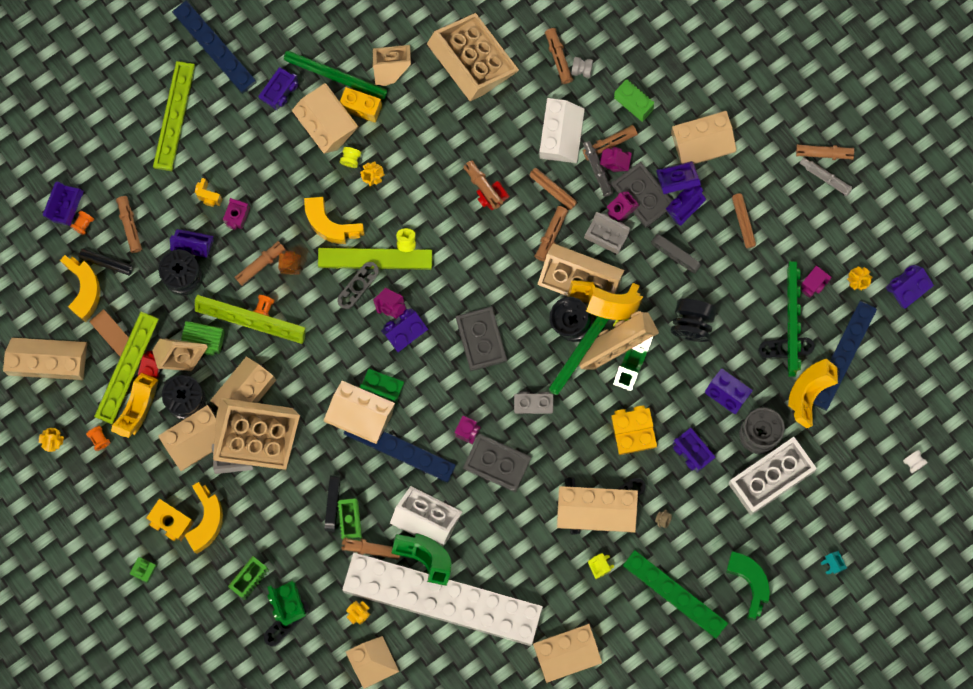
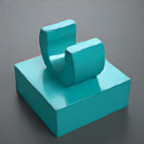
(835, 561)

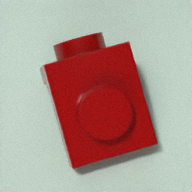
(499, 189)
(148, 365)

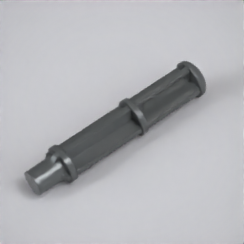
(597, 169)

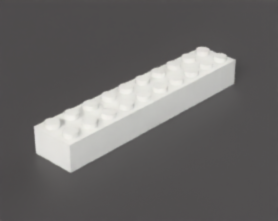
(452, 603)

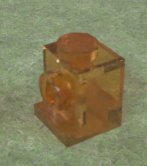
(289, 263)

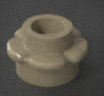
(663, 519)

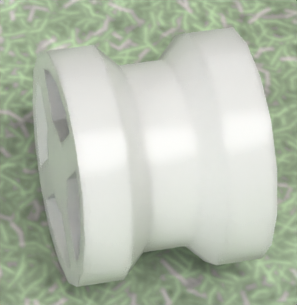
(915, 461)

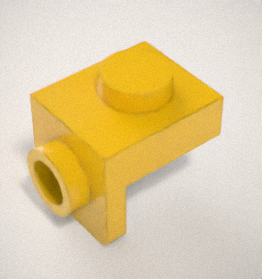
(209, 198)
(581, 290)

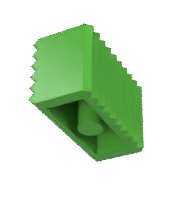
(634, 100)
(205, 335)
(349, 519)
(248, 578)

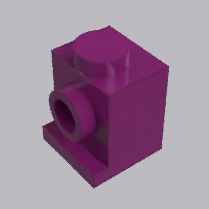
(615, 159)
(627, 204)
(239, 220)
(815, 282)
(389, 303)
(467, 430)

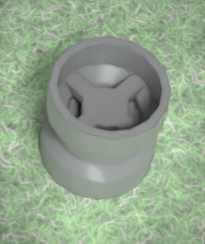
(582, 67)

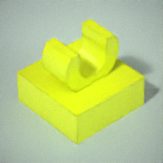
(599, 565)

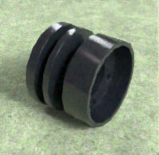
(187, 280)
(564, 313)
(694, 319)
(181, 407)

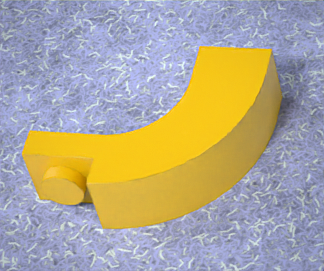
(327, 229)
(89, 294)
(615, 305)
(808, 386)
(137, 406)
(211, 523)

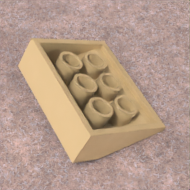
(472, 56)
(254, 433)

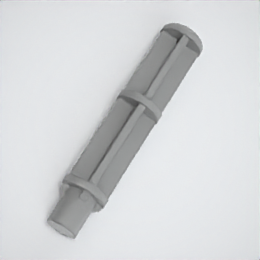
(826, 176)

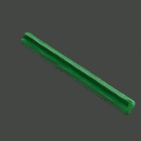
(335, 75)
(577, 355)

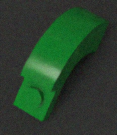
(632, 365)
(427, 552)
(750, 571)

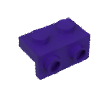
(279, 88)
(62, 204)
(686, 204)
(192, 242)
(910, 285)
(404, 329)
(728, 391)
(693, 450)

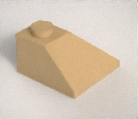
(390, 63)
(177, 354)
(372, 662)

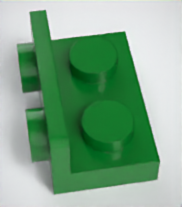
(382, 385)
(286, 603)

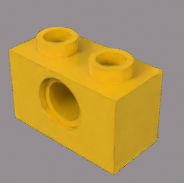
(361, 104)
(161, 512)

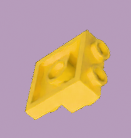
(633, 430)

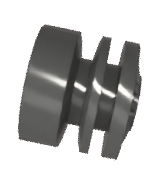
(767, 421)

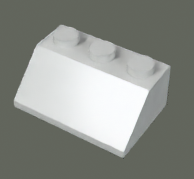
(561, 131)
(425, 516)

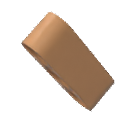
(110, 331)

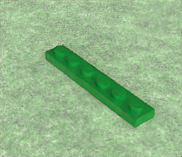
(793, 326)
(675, 594)

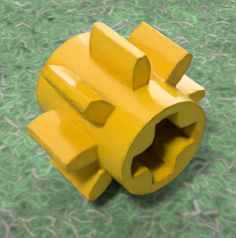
(372, 173)
(859, 278)
(51, 439)
(358, 612)

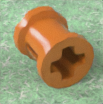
(82, 222)
(268, 302)
(98, 438)

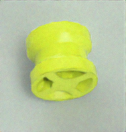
(350, 157)
(406, 240)

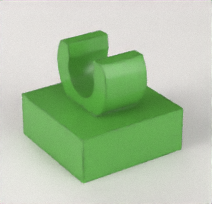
(143, 569)

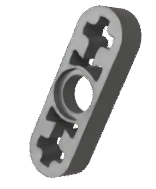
(675, 253)
(371, 277)

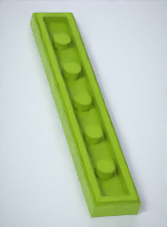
(174, 116)
(382, 258)
(249, 319)
(126, 367)

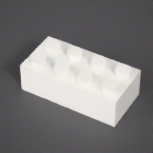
(772, 476)

